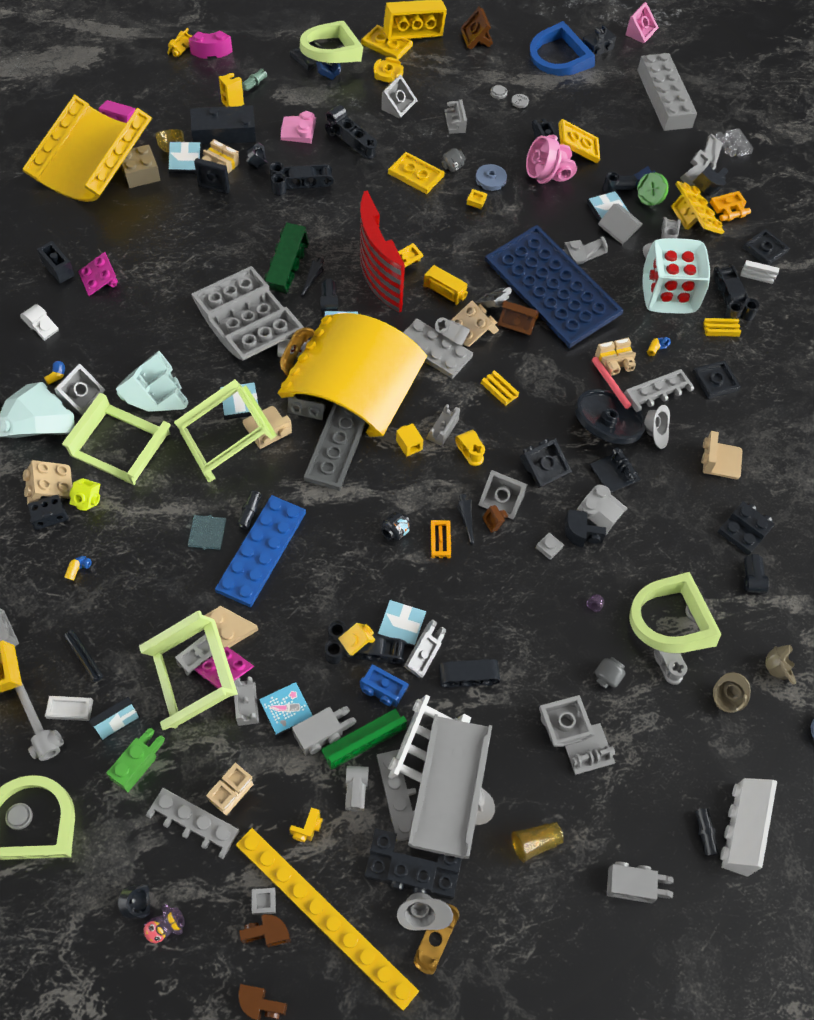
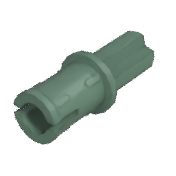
(254, 80)

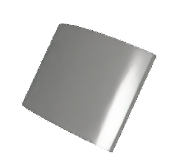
(245, 313)

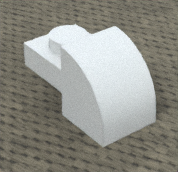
(38, 320)

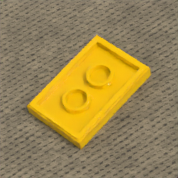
(378, 42)
(579, 141)
(416, 172)

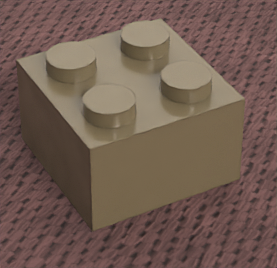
(140, 167)

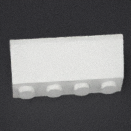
(748, 825)

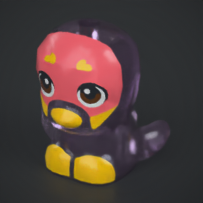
(162, 926)

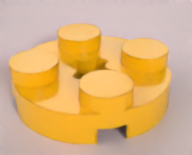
(382, 71)

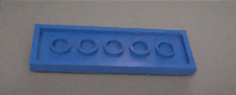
(260, 551)

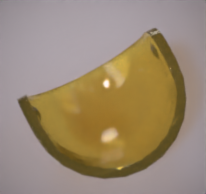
(166, 136)

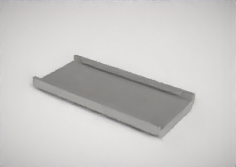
(450, 787)

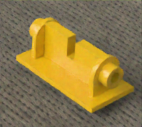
(176, 46)

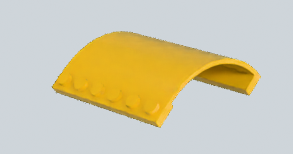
(84, 150)
(357, 366)

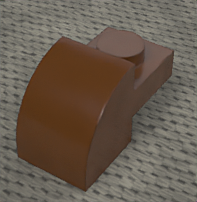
(272, 930)
(253, 1003)

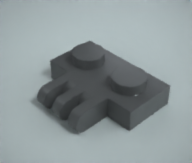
(495, 298)

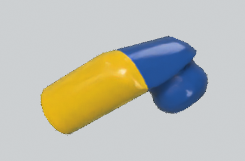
(657, 344)
(57, 372)
(75, 565)

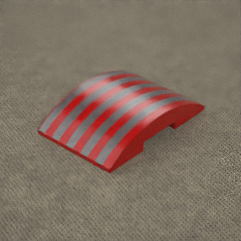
(380, 258)

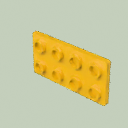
(693, 207)

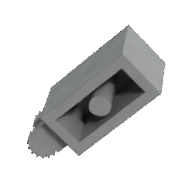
(321, 729)
(636, 883)

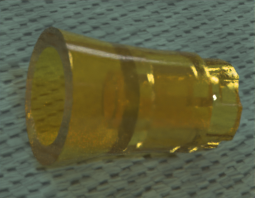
(536, 840)

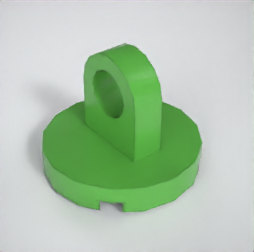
(652, 188)

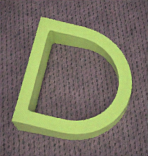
(350, 53)
(682, 583)
(67, 820)

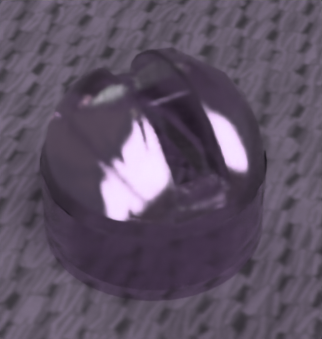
(595, 603)

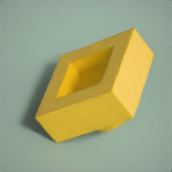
(476, 199)

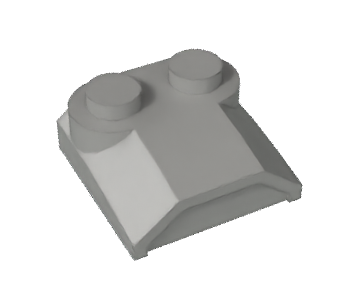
(602, 507)
(566, 721)

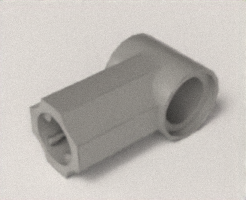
(356, 786)

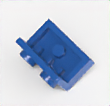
(383, 685)

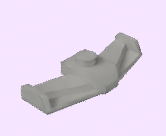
(703, 159)
(581, 253)

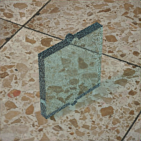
(207, 532)

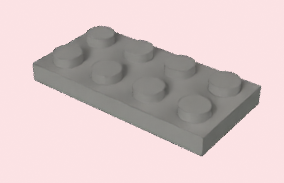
(440, 351)

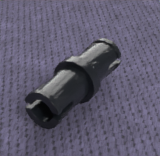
(249, 509)
(707, 832)

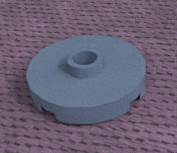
(491, 177)

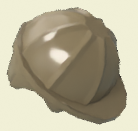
(779, 663)
(732, 692)

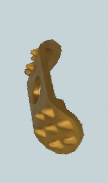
(298, 339)
(428, 955)

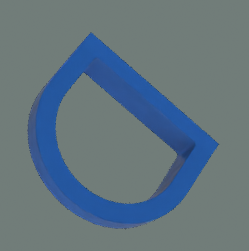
(561, 30)

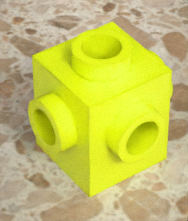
(84, 494)

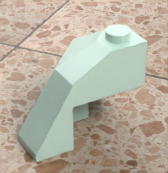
(153, 386)
(34, 412)

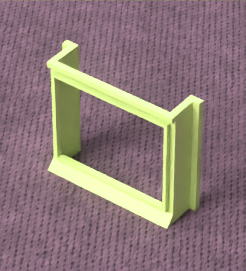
(208, 404)
(90, 421)
(172, 637)

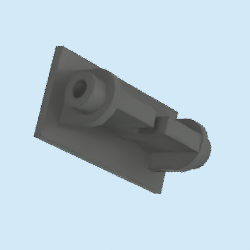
(306, 408)

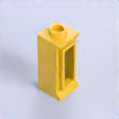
(445, 284)

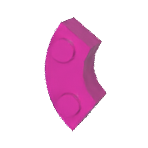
(210, 44)

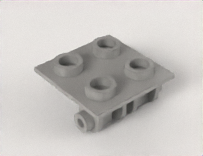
(591, 753)

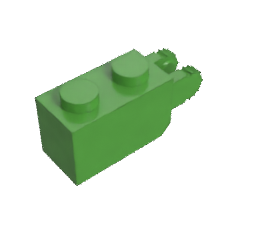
(135, 761)

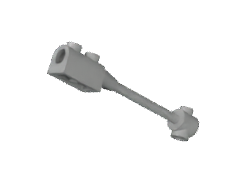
(45, 742)

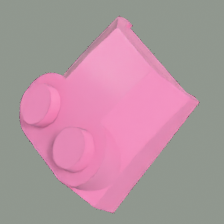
(298, 128)

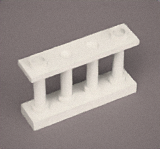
(420, 708)

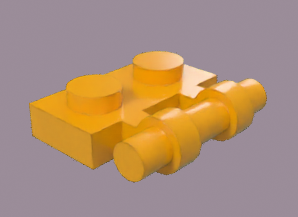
(728, 202)

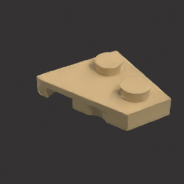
(231, 626)

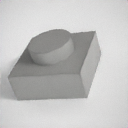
(549, 546)
(263, 901)

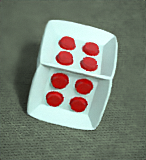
(676, 275)

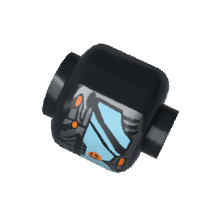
(395, 526)

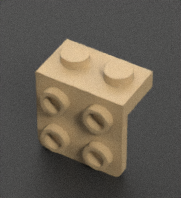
(475, 319)
(281, 426)
(721, 458)
(47, 480)

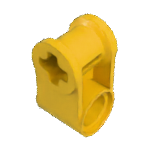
(471, 447)

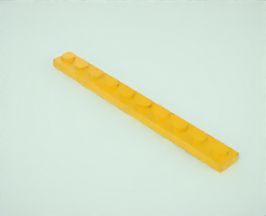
(328, 919)

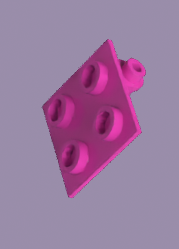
(97, 274)
(237, 665)

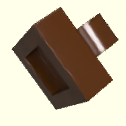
(494, 518)

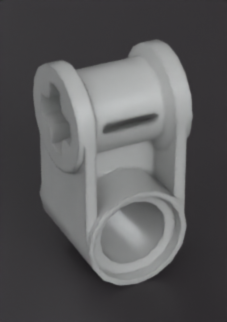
(670, 228)
(452, 330)
(672, 666)

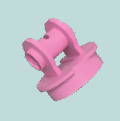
(550, 160)

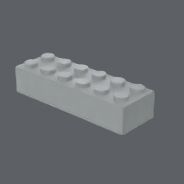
(667, 92)

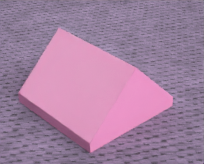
(641, 24)

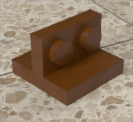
(477, 29)
(518, 317)

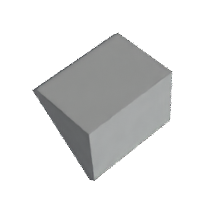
(397, 98)
(619, 223)
(78, 390)
(503, 492)

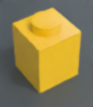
(409, 439)

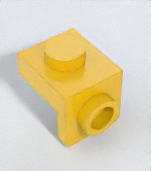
(356, 638)
(312, 824)

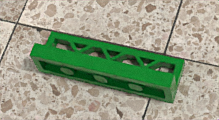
(364, 739)

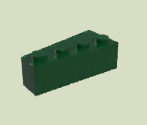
(287, 257)

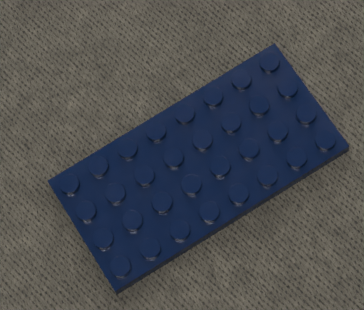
(553, 286)

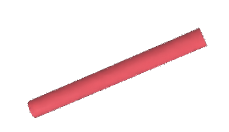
(618, 392)

